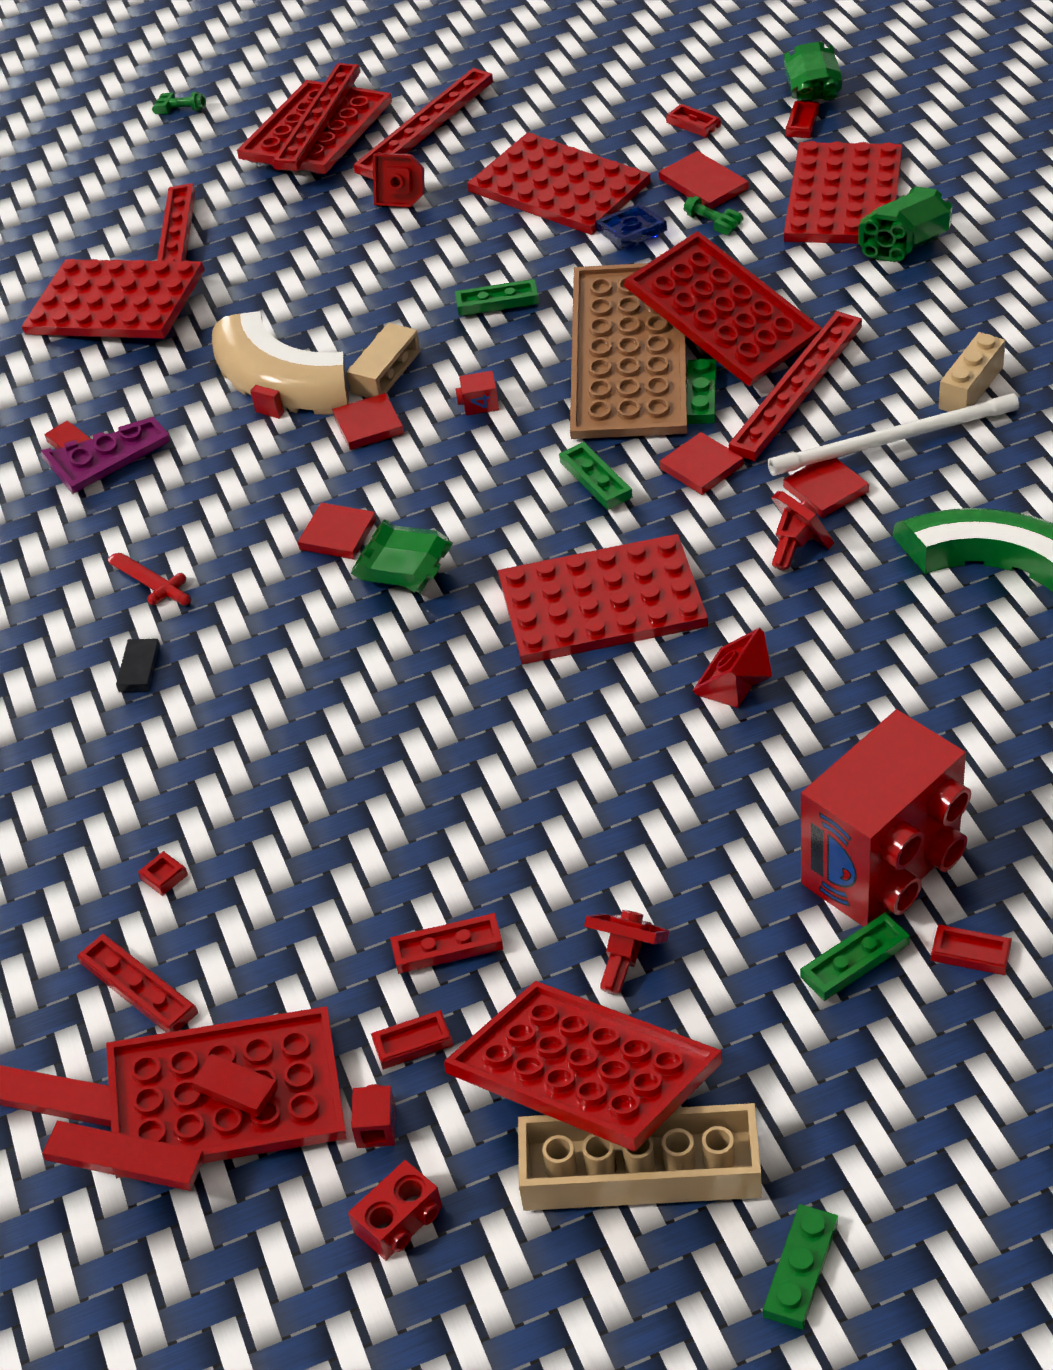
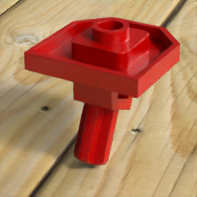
(397, 179)
(796, 528)
(624, 943)

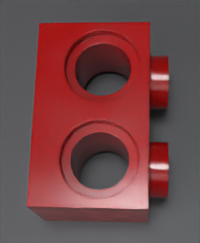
(389, 1205)

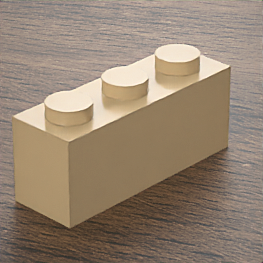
(383, 361)
(972, 372)

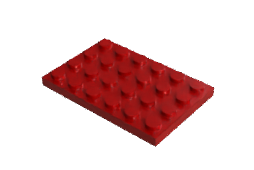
(347, 124)
(559, 182)
(839, 187)
(114, 298)
(722, 308)
(601, 598)
(584, 1064)
(156, 1100)

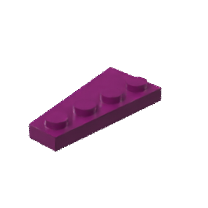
(93, 459)

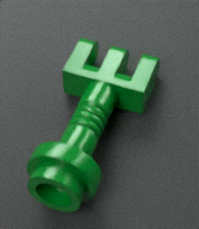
(168, 101)
(723, 222)

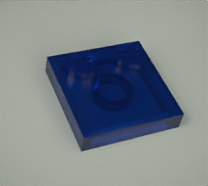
(631, 226)

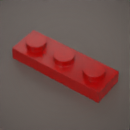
(446, 943)

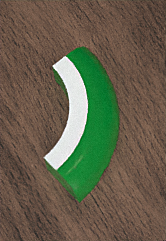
(979, 534)

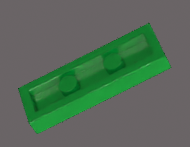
(497, 297)
(701, 391)
(595, 475)
(854, 956)
(800, 1266)

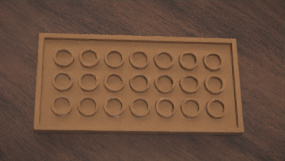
(624, 361)

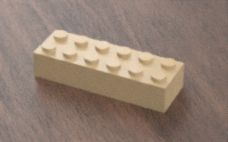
(689, 1158)

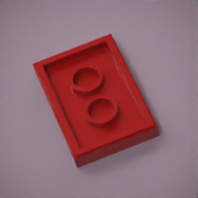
(703, 178)

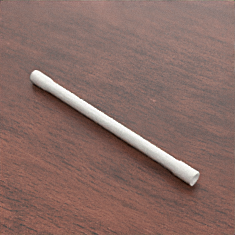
(795, 460)

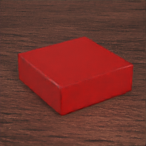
(267, 401)
(162, 873)

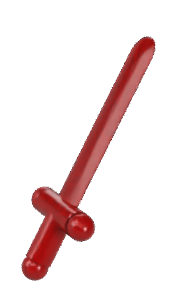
(161, 586)

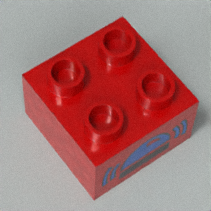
(884, 819)

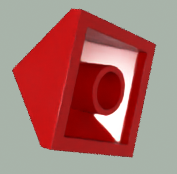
(736, 670)

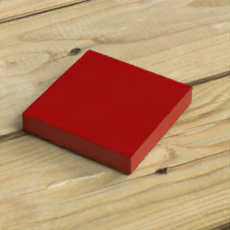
(367, 421)
(701, 463)
(826, 485)
(337, 530)

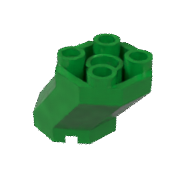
(813, 72)
(904, 224)
(402, 556)

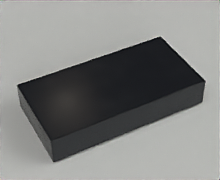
(138, 665)

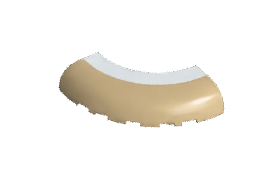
(254, 357)

